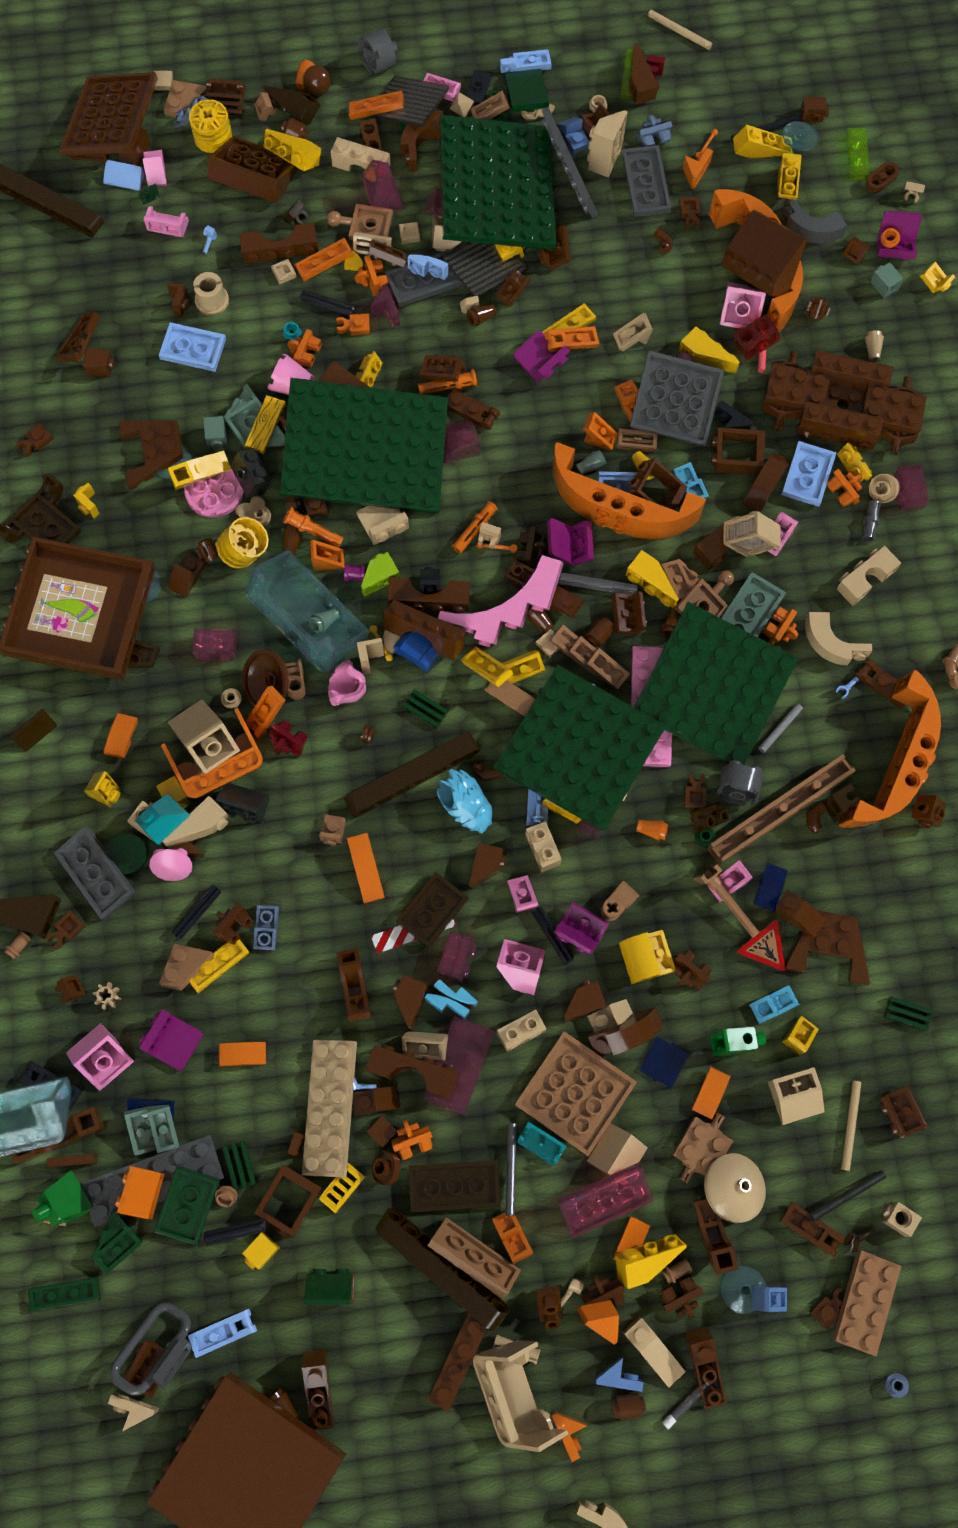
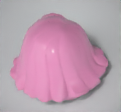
(346, 684)

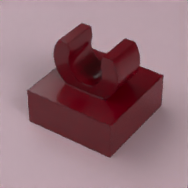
(656, 63)

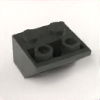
(243, 802)

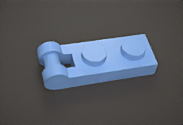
(221, 1333)

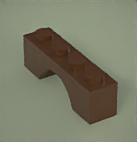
(300, 242)
(452, 598)
(443, 636)
(387, 1064)
(78, 1127)
(457, 1363)

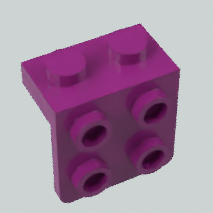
(908, 226)
(537, 360)
(570, 543)
(581, 928)
(171, 1040)

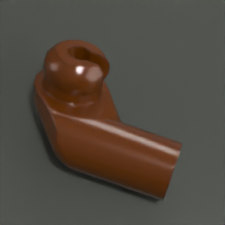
(665, 241)
(483, 772)
(813, 819)

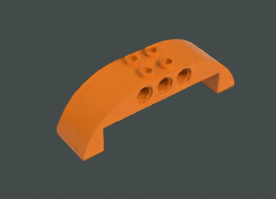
(736, 206)
(617, 508)
(910, 758)

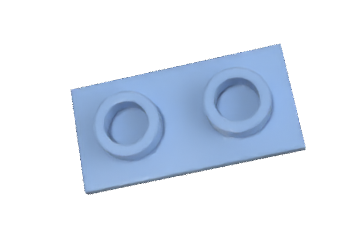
(535, 811)

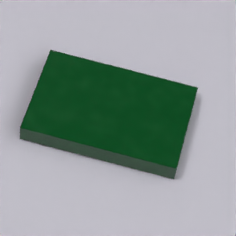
(526, 90)
(186, 1205)

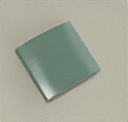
(151, 1129)

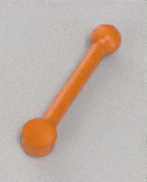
(714, 132)
(513, 548)

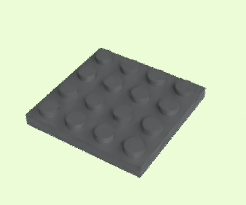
(676, 398)

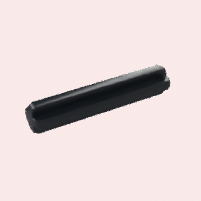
(327, 303)
(196, 912)
(548, 928)
(235, 1231)

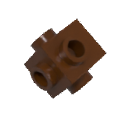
(929, 811)

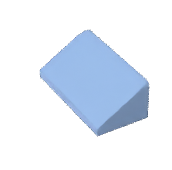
(123, 175)

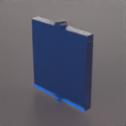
(664, 1062)

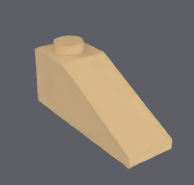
(202, 822)
(654, 1351)

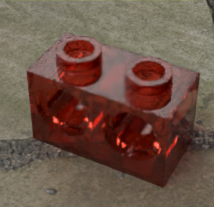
(759, 340)

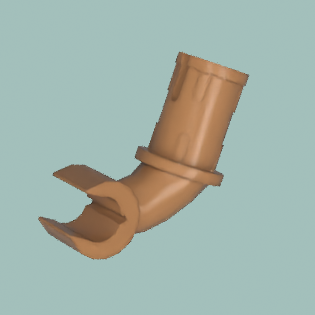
(950, 664)

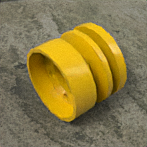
(210, 125)
(250, 538)

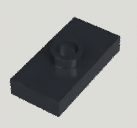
(478, 86)

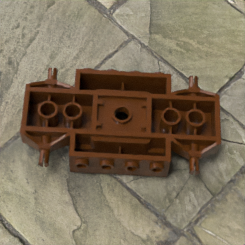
(861, 385)

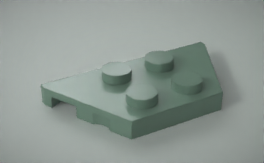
(243, 415)

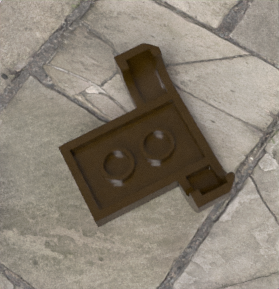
(41, 517)

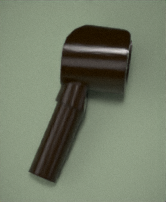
(854, 1240)

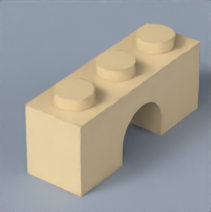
(347, 153)
(880, 564)

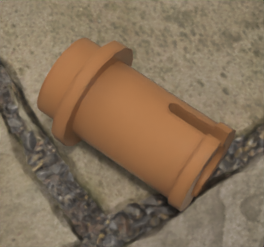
(17, 945)
(676, 1271)

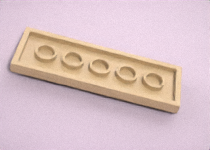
(329, 1108)

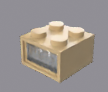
(751, 534)

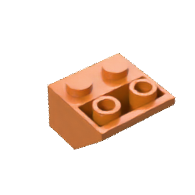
(139, 1192)

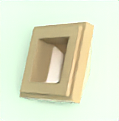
(461, 104)

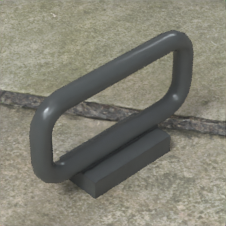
(168, 1362)

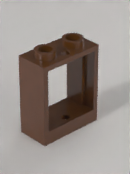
(738, 466)
(675, 487)
(302, 1181)

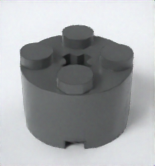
(378, 51)
(740, 783)

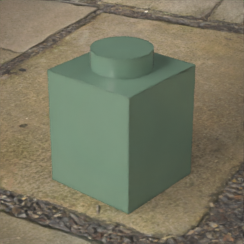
(886, 279)
(215, 432)

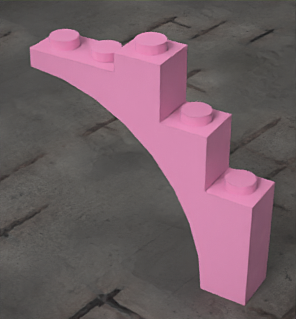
(537, 592)

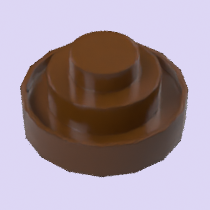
(386, 1168)

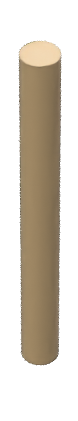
(679, 29)
(851, 1125)

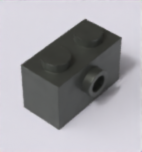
(251, 473)

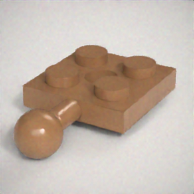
(363, 215)
(708, 596)

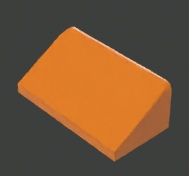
(632, 1236)

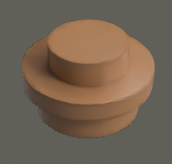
(226, 1196)

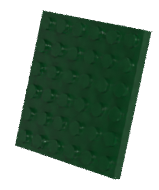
(715, 684)
(580, 747)

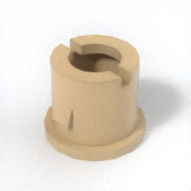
(210, 302)

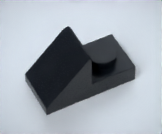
(732, 417)

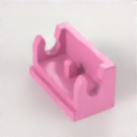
(165, 223)

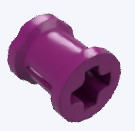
(354, 572)

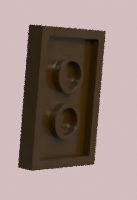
(432, 910)

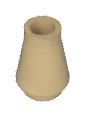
(874, 343)

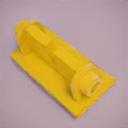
(370, 366)
(852, 461)

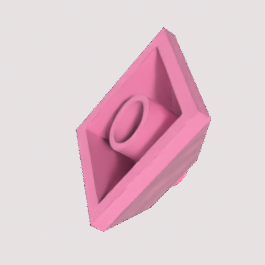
(741, 305)
(520, 965)

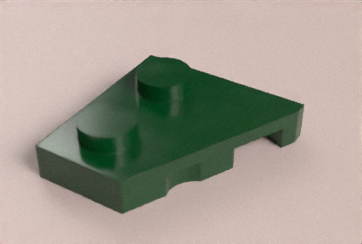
(115, 1243)

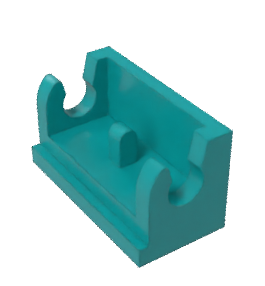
(541, 1144)

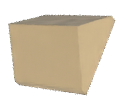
(616, 1151)

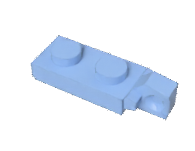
(526, 61)

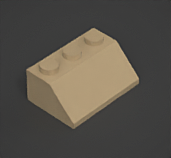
(606, 143)

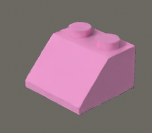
(99, 1057)

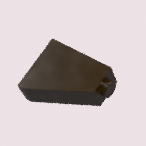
(30, 914)

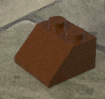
(410, 998)

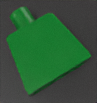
(736, 1041)
(62, 1201)

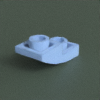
(423, 264)

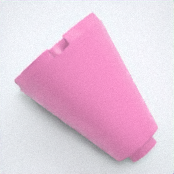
(283, 371)

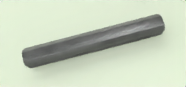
(597, 584)

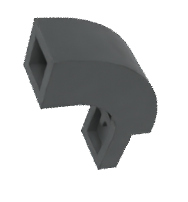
(814, 229)

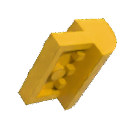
(647, 956)

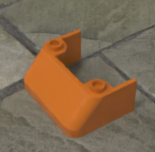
(199, 784)

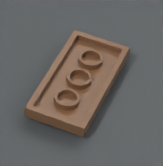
(474, 1258)
(866, 1302)

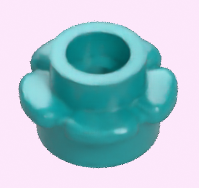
(289, 327)

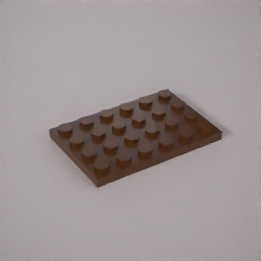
(108, 114)

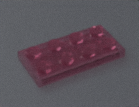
(466, 1052)
(605, 1200)

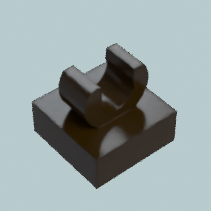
(294, 213)

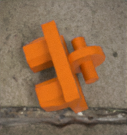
(369, 275)
(300, 347)
(839, 481)
(784, 618)
(409, 1136)

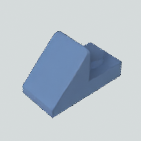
(573, 134)
(769, 1299)
(612, 1377)

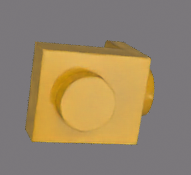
(508, 252)
(936, 278)
(82, 497)

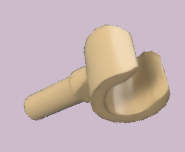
(574, 1286)

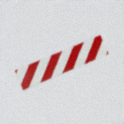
(395, 937)

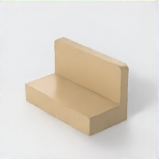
(367, 650)

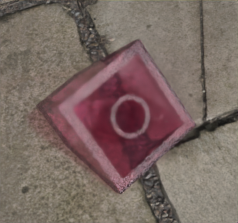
(382, 186)
(460, 441)

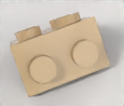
(382, 522)

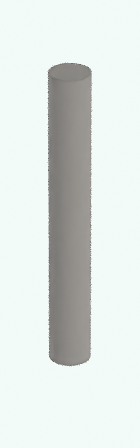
(780, 728)

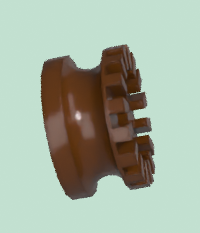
(368, 734)

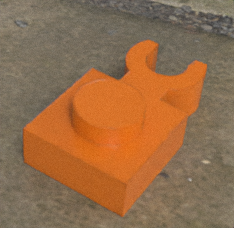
(357, 324)

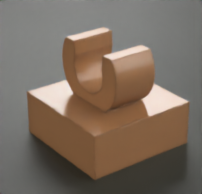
(264, 106)

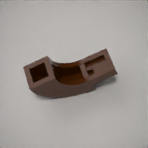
(766, 482)
(353, 985)
(628, 1035)
(714, 1238)

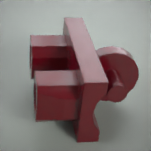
(285, 741)

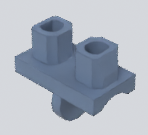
(652, 130)

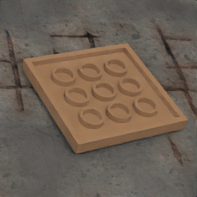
(575, 1093)

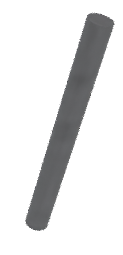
(511, 1169)

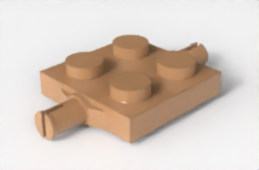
(701, 1146)

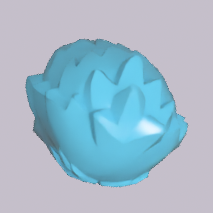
(465, 801)

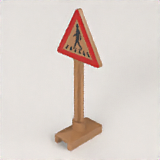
(765, 944)

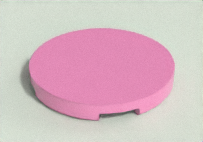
(215, 495)

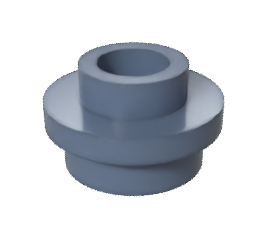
(889, 1385)

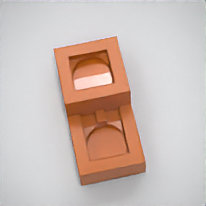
(627, 396)
(120, 736)
(242, 1054)
(711, 1092)
(512, 1237)

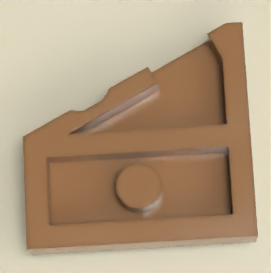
(181, 95)
(680, 577)
(183, 965)

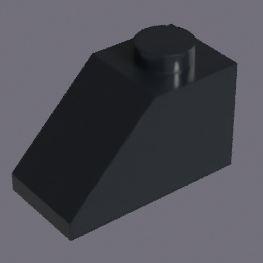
(430, 580)

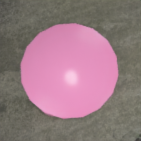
(170, 864)

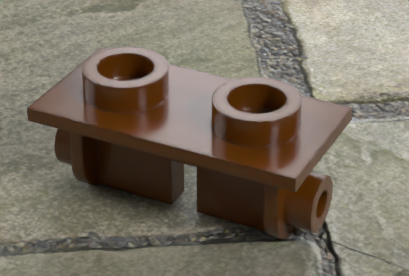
(227, 87)

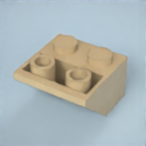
(797, 1095)

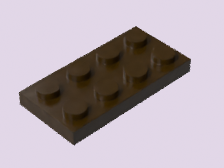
(454, 1186)

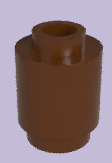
(599, 632)
(628, 1406)

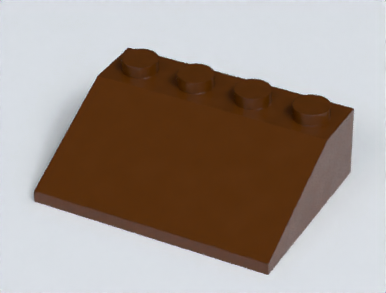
(250, 169)
(765, 254)

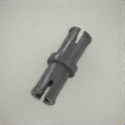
(871, 521)

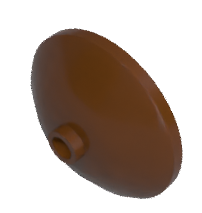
(263, 670)

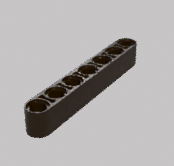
(49, 202)
(411, 774)
(460, 1286)

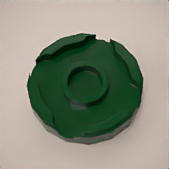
(128, 853)

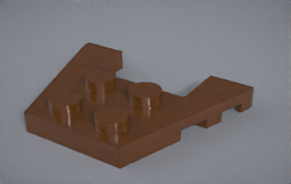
(159, 443)
(837, 938)

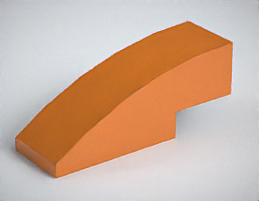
(365, 868)

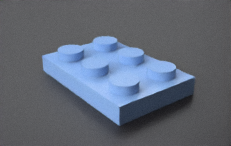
(192, 347)
(808, 473)

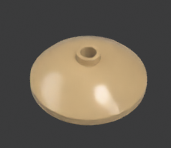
(725, 1189)

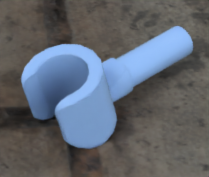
(211, 235)
(847, 687)
(362, 1086)

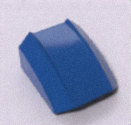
(417, 650)

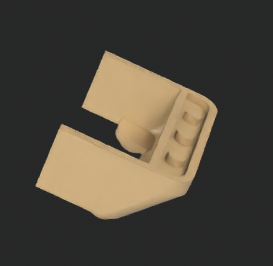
(510, 1399)

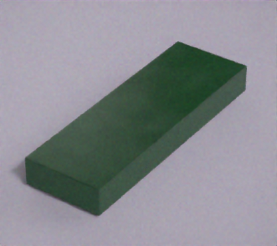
(64, 1294)

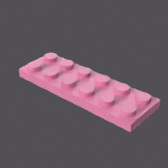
(642, 665)

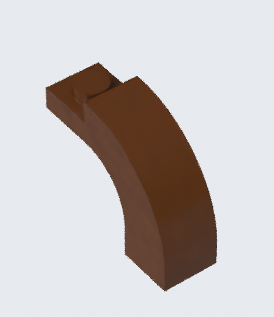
(414, 136)

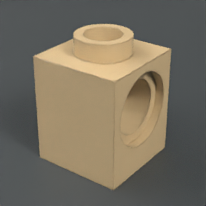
(910, 1222)

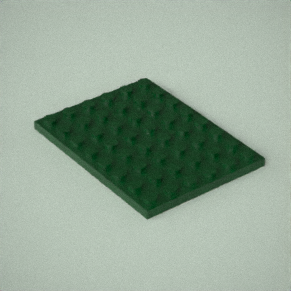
(496, 183)
(364, 446)

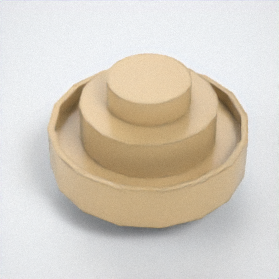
(884, 488)

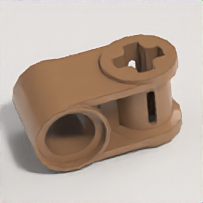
(296, 677)
(620, 899)

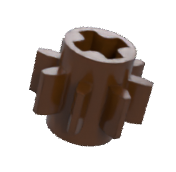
(818, 308)
(207, 549)

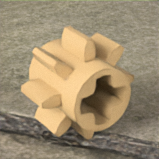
(104, 991)

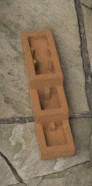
(589, 657)

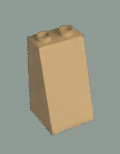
(204, 736)

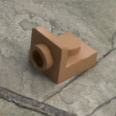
(332, 830)

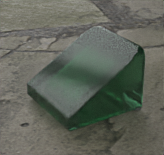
(149, 194)

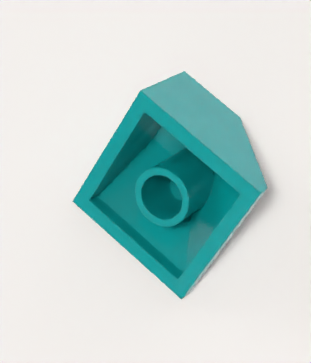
(162, 818)

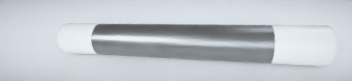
(684, 1405)

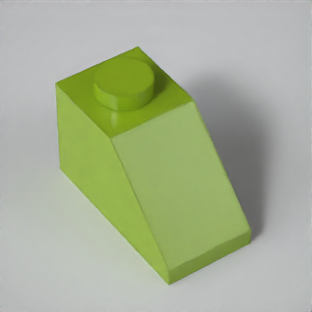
(378, 573)

